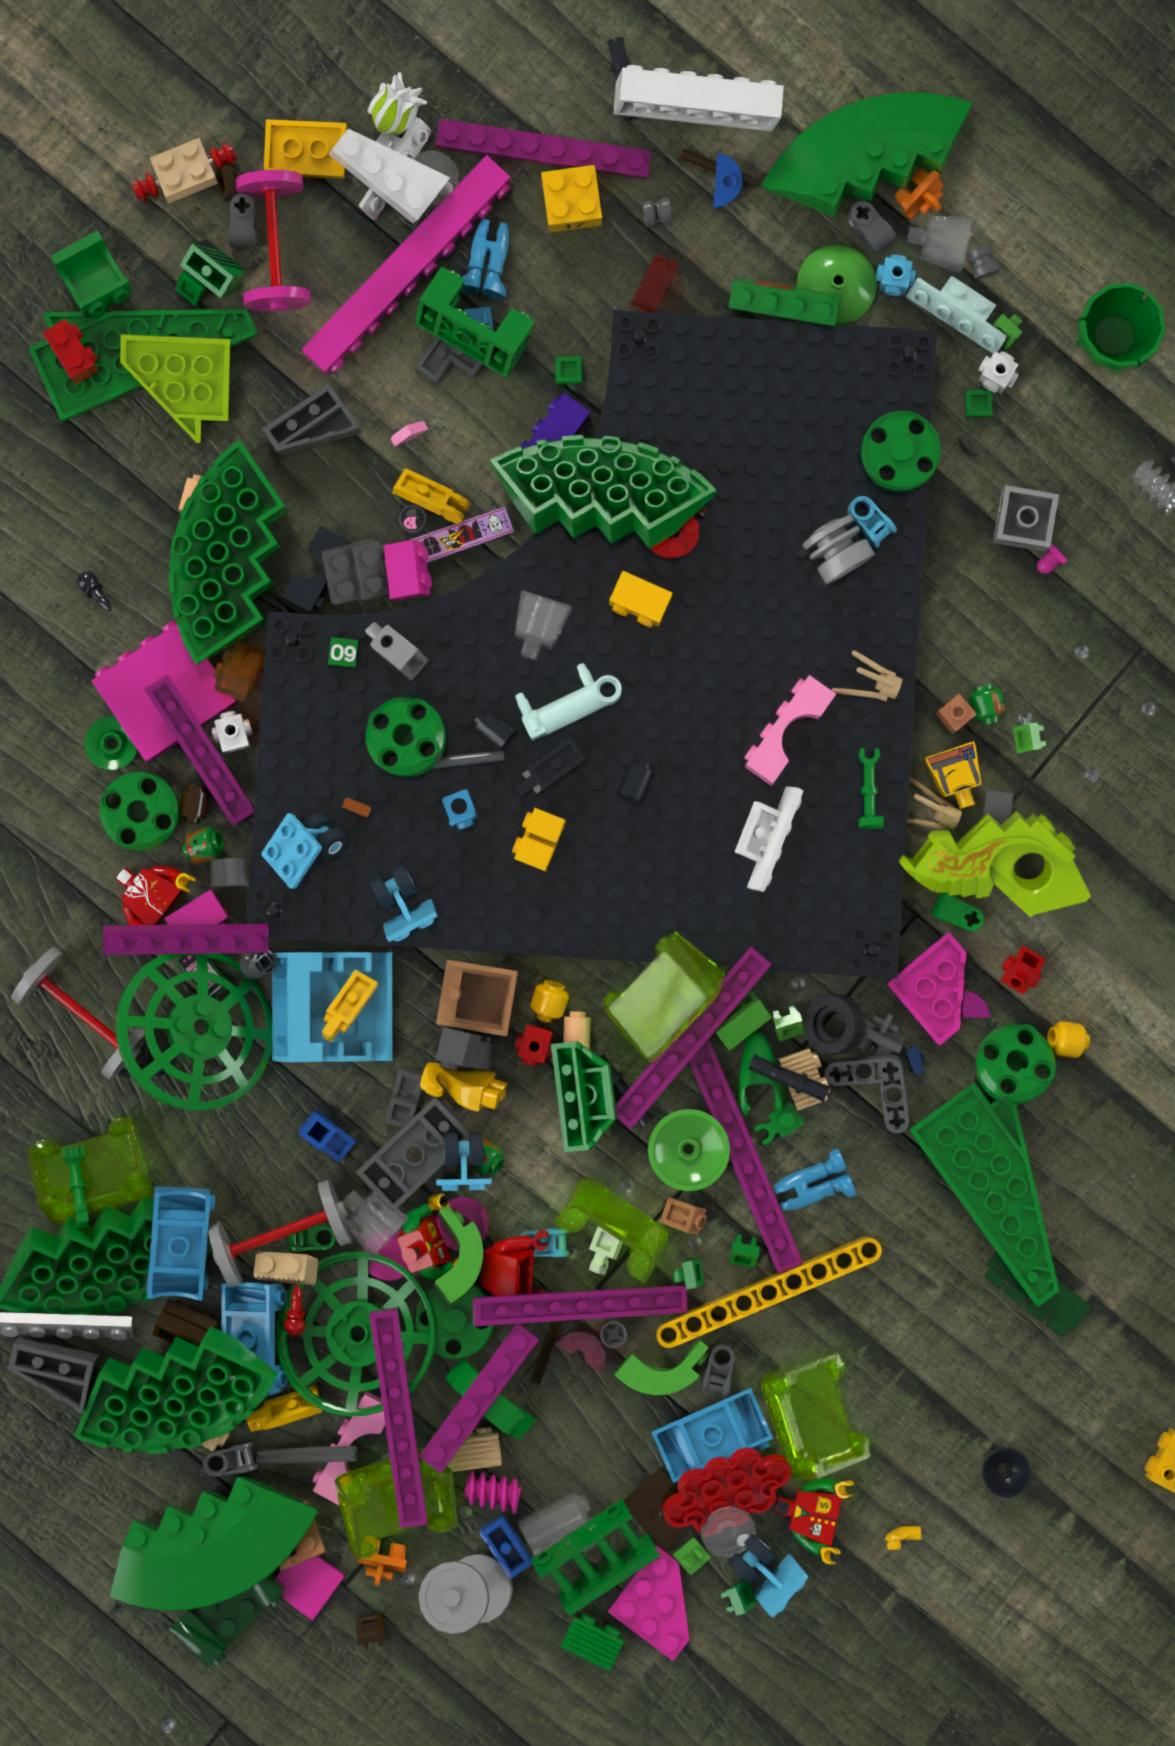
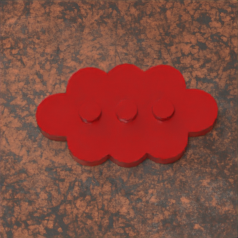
(735, 1481)

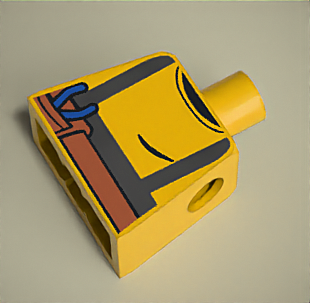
(955, 772)

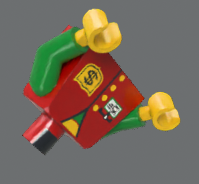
(423, 1243)
(815, 1514)

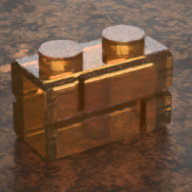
(239, 670)

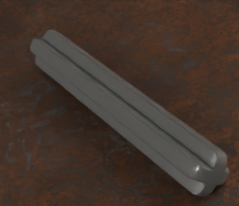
(307, 1455)

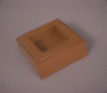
(356, 807)

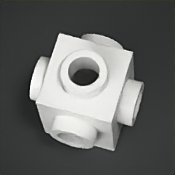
(991, 379)
(239, 739)

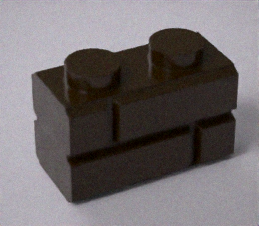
(182, 1322)

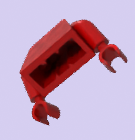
(509, 1265)

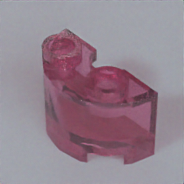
(584, 1341)

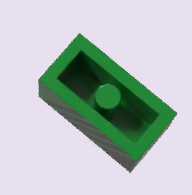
(213, 268)

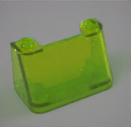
(665, 996)
(111, 1169)
(617, 1217)
(813, 1418)
(370, 1504)

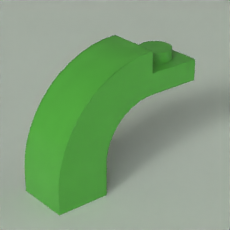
(463, 1275)
(662, 1381)

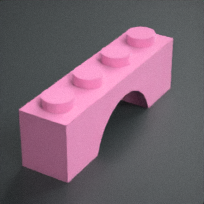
(809, 702)
(349, 1431)

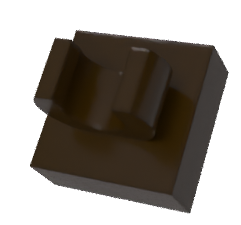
(227, 182)
(370, 1629)

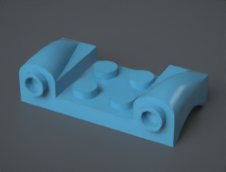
(179, 1242)
(250, 1318)
(712, 1434)

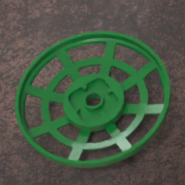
(184, 1038)
(340, 1329)

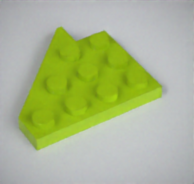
(183, 375)

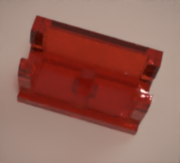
(655, 283)

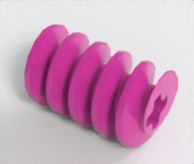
(492, 1491)

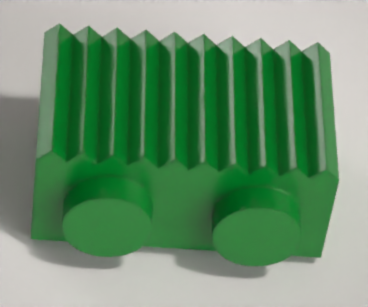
(592, 1641)

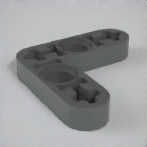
(878, 1075)

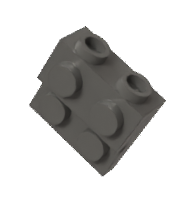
(355, 571)

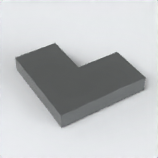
(439, 358)

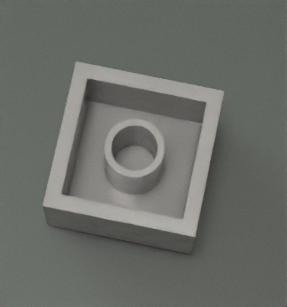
(1025, 518)

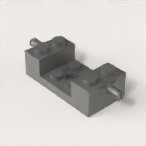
(391, 1171)

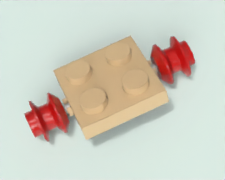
(183, 171)

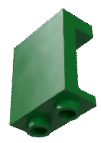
(91, 275)

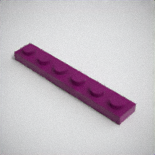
(199, 749)
(185, 939)
(479, 1398)

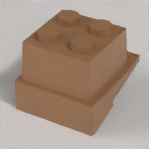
(477, 997)

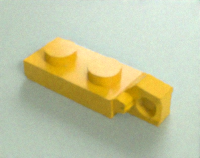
(348, 1004)
(282, 1411)

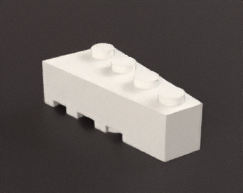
(392, 176)

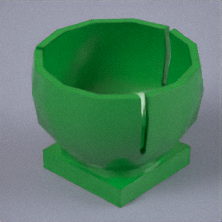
(1120, 327)

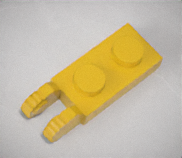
(431, 496)

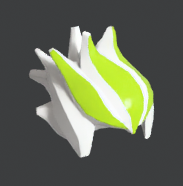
(395, 107)

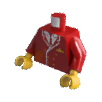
(151, 893)

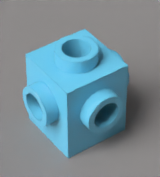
(892, 284)

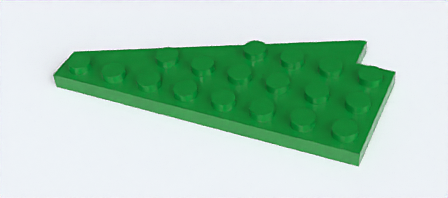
(104, 338)
(987, 1167)

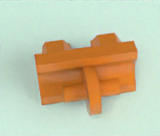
(923, 197)
(395, 1562)

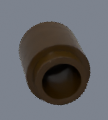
(194, 803)

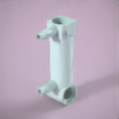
(568, 708)

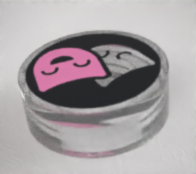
(412, 519)

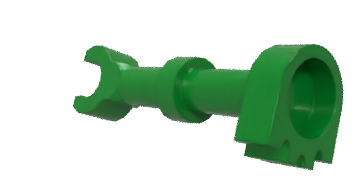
(870, 820)
(73, 1157)

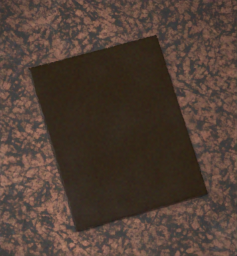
(647, 1505)

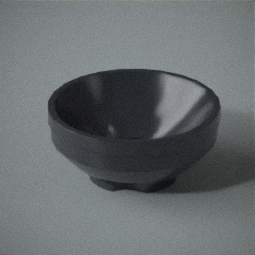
(1013, 1484)

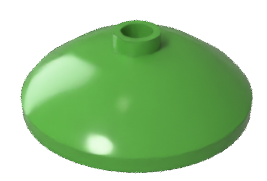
(856, 272)
(690, 1170)

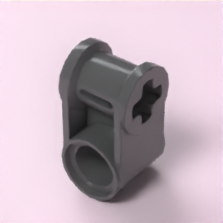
(242, 225)
(872, 229)
(718, 1374)
(232, 1459)

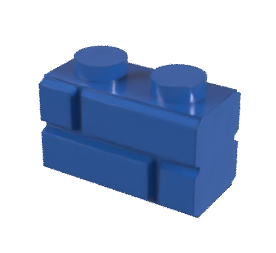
(506, 1545)

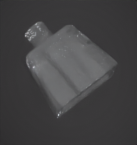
(943, 241)
(539, 622)
(373, 1221)

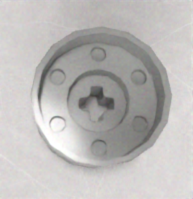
(838, 549)

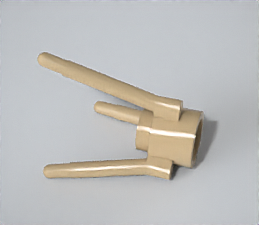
(886, 683)
(945, 813)

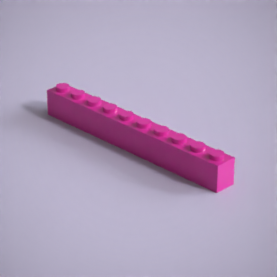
(407, 265)

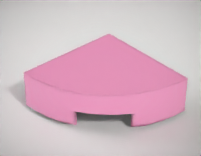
(408, 433)

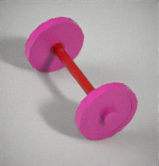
(269, 185)

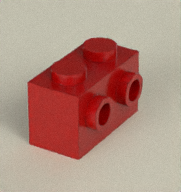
(70, 351)

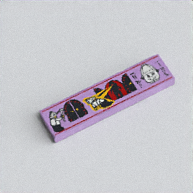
(467, 534)

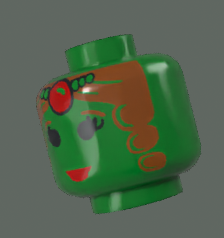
(987, 703)
(203, 845)
(492, 1158)

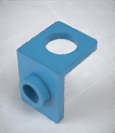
(460, 820)

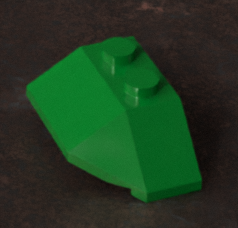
(583, 1095)

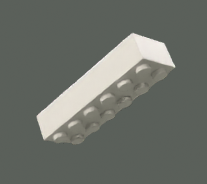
(698, 98)

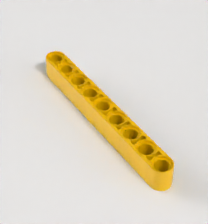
(782, 1293)

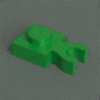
(781, 1122)

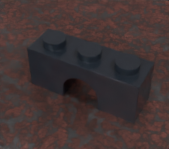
(308, 592)

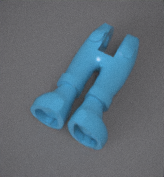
(498, 252)
(810, 1195)

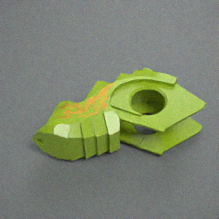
(989, 856)

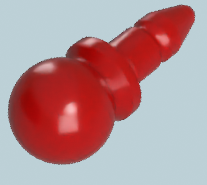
(295, 1323)

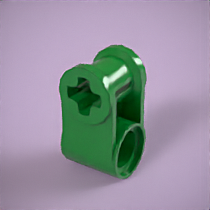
(952, 911)
(310, 1239)

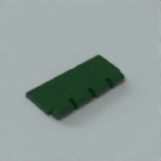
(1064, 1307)

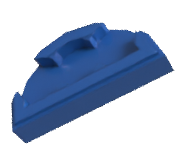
(727, 181)

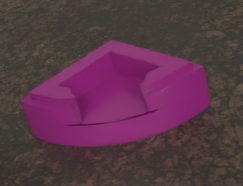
(974, 1006)

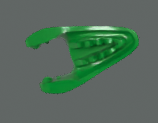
(757, 1044)

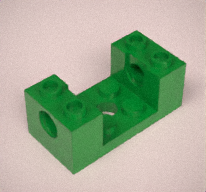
(441, 317)

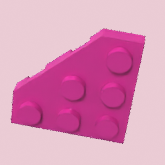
(934, 988)
(655, 1605)

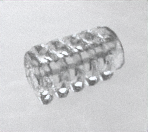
(1155, 485)

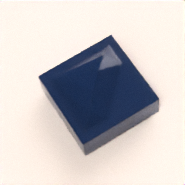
(915, 1060)

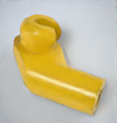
(902, 1533)

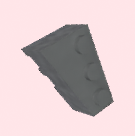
(312, 423)
(465, 1049)
(55, 1368)

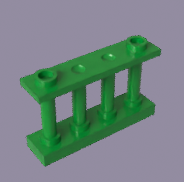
(606, 1575)

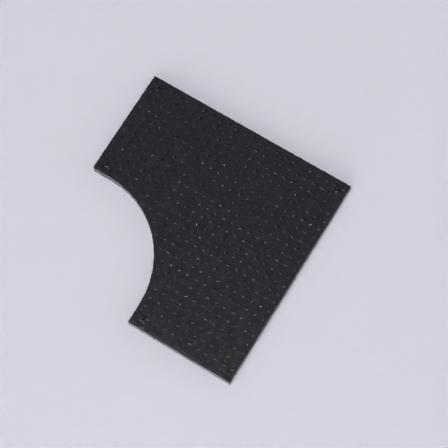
(779, 433)

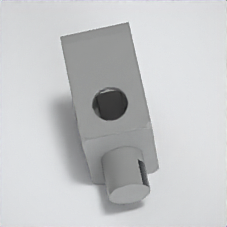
(396, 650)

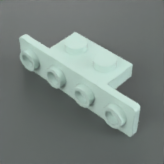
(960, 309)

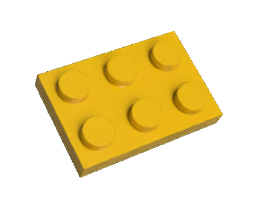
(303, 147)

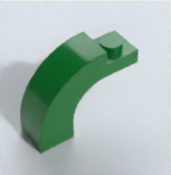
(503, 1413)

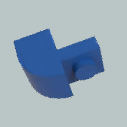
(326, 1136)

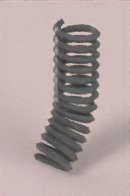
(973, 450)

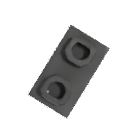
(884, 1033)

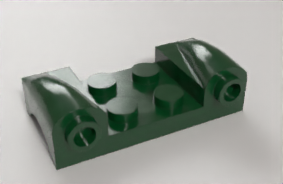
(213, 1628)

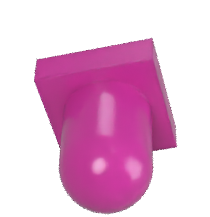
(1050, 560)

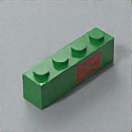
(785, 301)

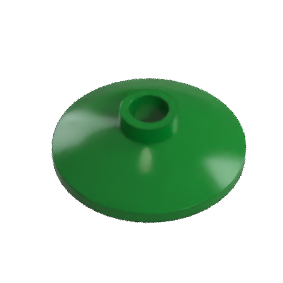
(97, 746)

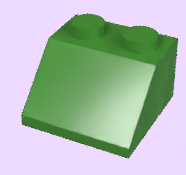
(742, 1021)

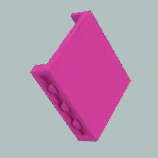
(125, 694)

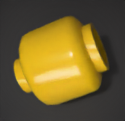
(549, 1000)
(1068, 1039)

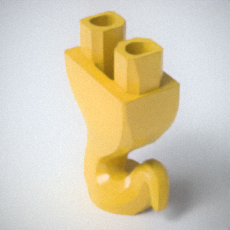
(467, 1088)

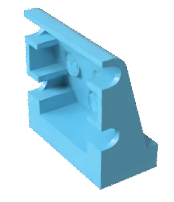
(304, 990)

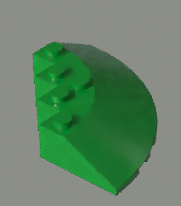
(867, 144)
(602, 485)
(220, 553)
(84, 1267)
(175, 1397)
(210, 1552)

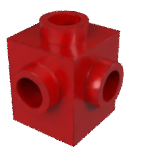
(1022, 970)
(536, 1034)

